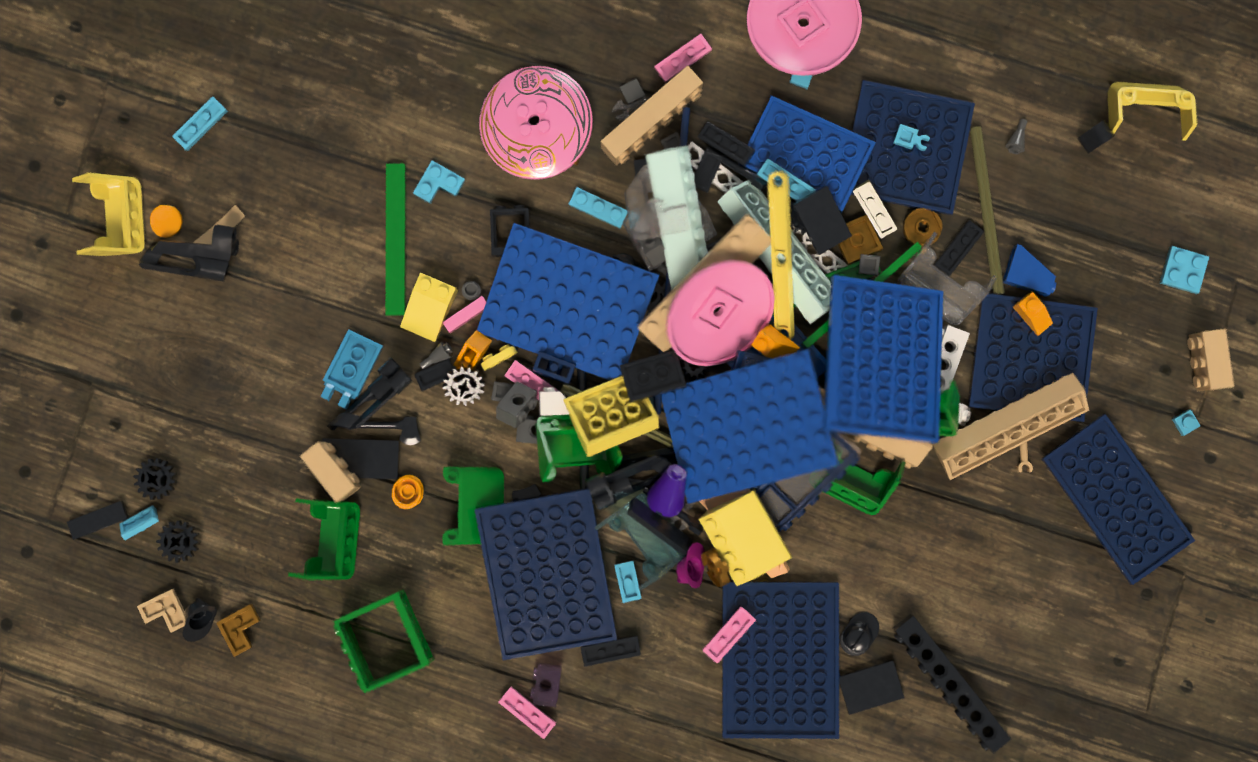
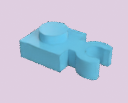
(908, 137)

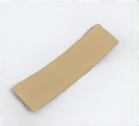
(231, 219)

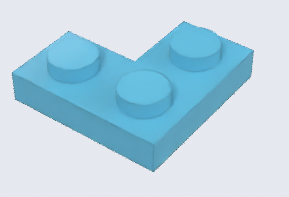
(435, 178)

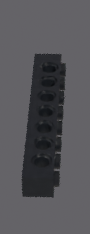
(997, 737)

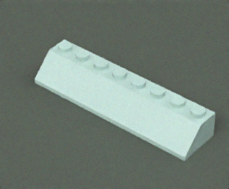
(674, 183)
(810, 284)

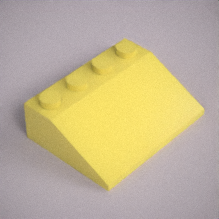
(607, 418)
(745, 537)

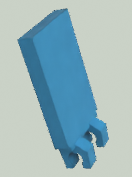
(350, 367)

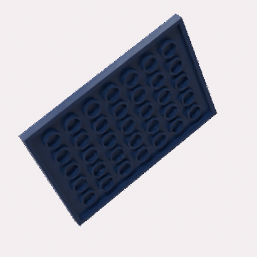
(546, 574)
(786, 664)

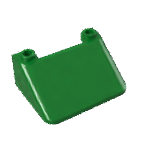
(561, 447)
(477, 489)

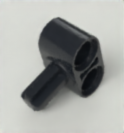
(1096, 136)

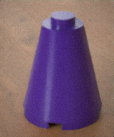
(668, 492)

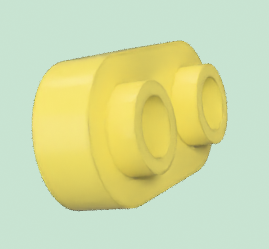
(505, 352)

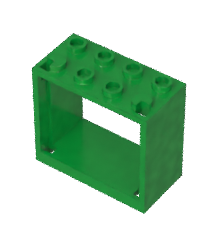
(357, 660)

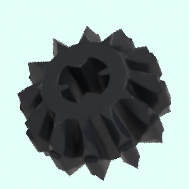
(693, 373)

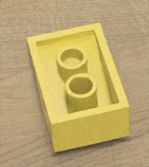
(428, 307)

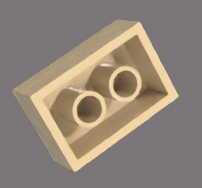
(1210, 360)
(331, 471)

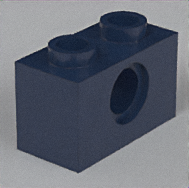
(554, 368)

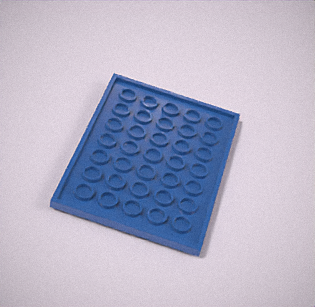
(567, 302)
(884, 360)
(749, 427)

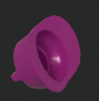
(691, 567)

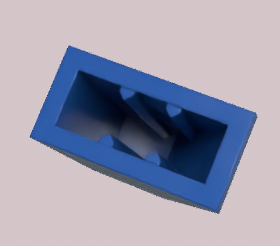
(1028, 273)

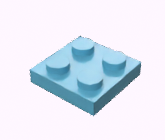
(1184, 270)

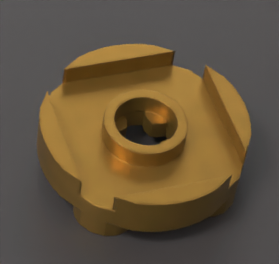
(926, 217)
(717, 569)

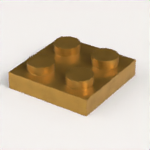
(863, 240)

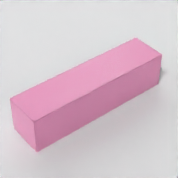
(465, 315)

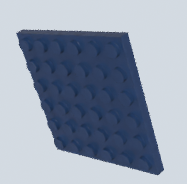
(910, 175)
(1017, 362)

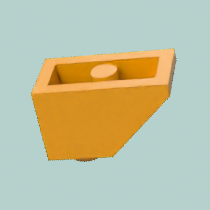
(1033, 313)
(774, 343)
(473, 350)

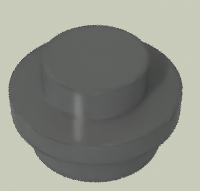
(471, 290)

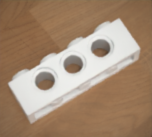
(958, 340)

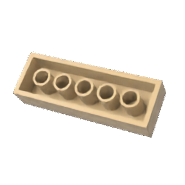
(652, 115)

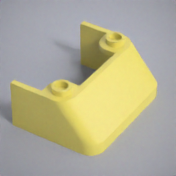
(1150, 94)
(122, 214)

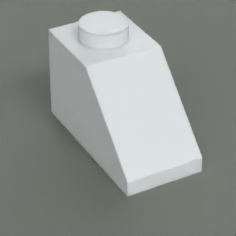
(551, 402)

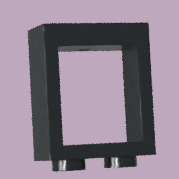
(501, 211)

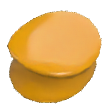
(166, 221)
(407, 492)

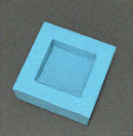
(1186, 422)

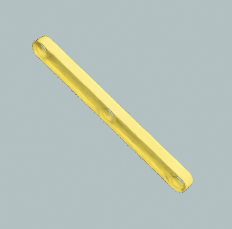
(781, 243)

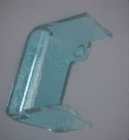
(658, 553)

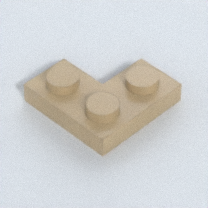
(164, 605)

